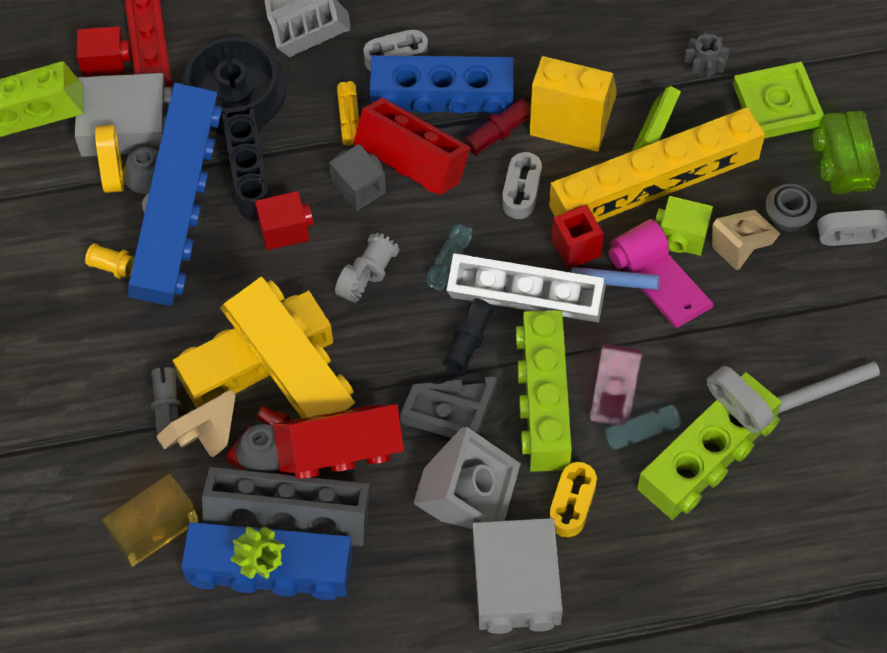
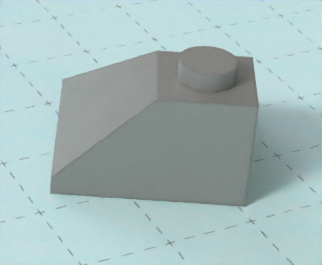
(468, 481)

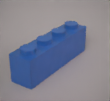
(309, 562)

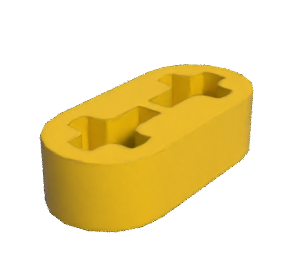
(109, 158)
(580, 502)

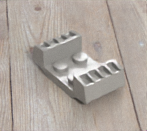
(305, 23)

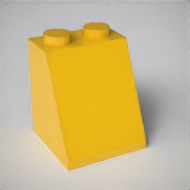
(571, 103)

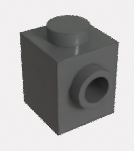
(358, 176)

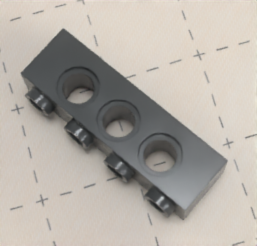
(286, 503)

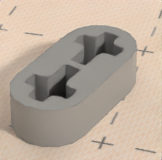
(396, 45)
(529, 185)
(852, 227)
(740, 399)

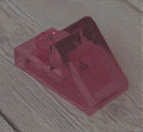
(615, 384)

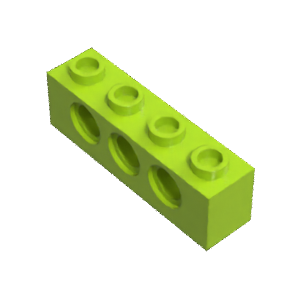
(39, 98)
(675, 493)

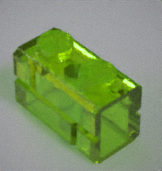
(847, 152)

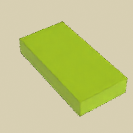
(657, 118)

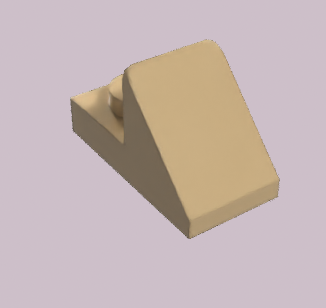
(741, 233)
(208, 423)

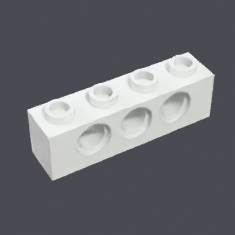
(526, 287)

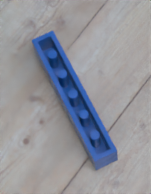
(173, 194)

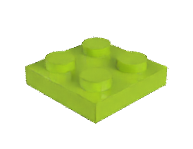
(779, 99)

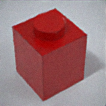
(102, 51)
(284, 220)
(577, 236)

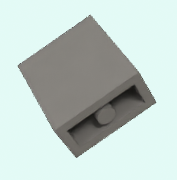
(131, 102)
(517, 575)

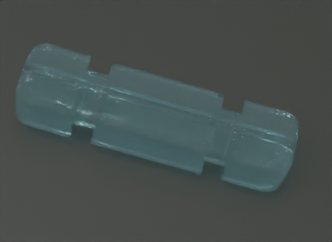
(438, 274)
(643, 427)

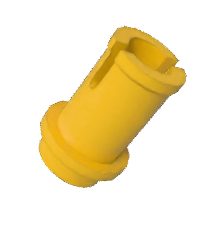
(110, 260)

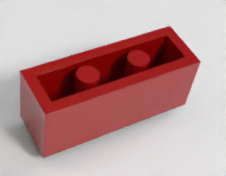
(411, 146)
(338, 439)

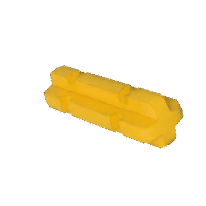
(348, 111)

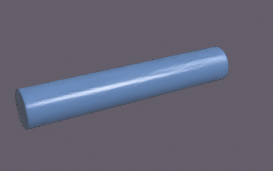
(622, 279)

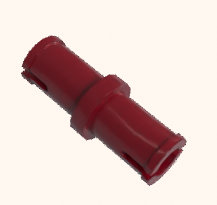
(498, 127)

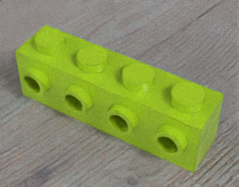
(546, 391)

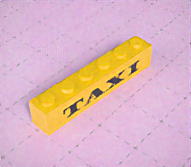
(661, 167)

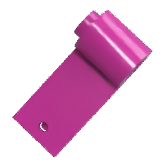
(647, 252)

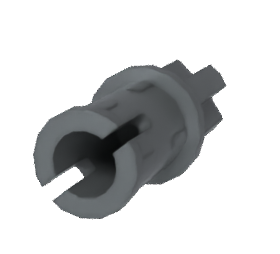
(165, 398)

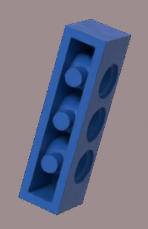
(443, 83)

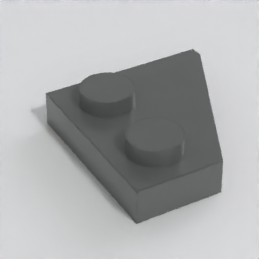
(448, 406)

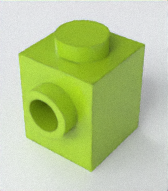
(684, 224)

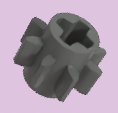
(706, 54)

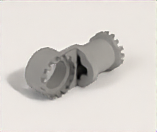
(366, 268)

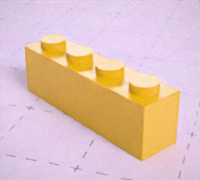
(286, 351)
(231, 365)

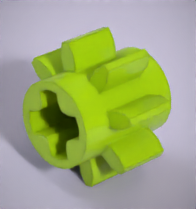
(257, 552)

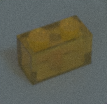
(150, 520)

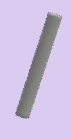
(828, 386)

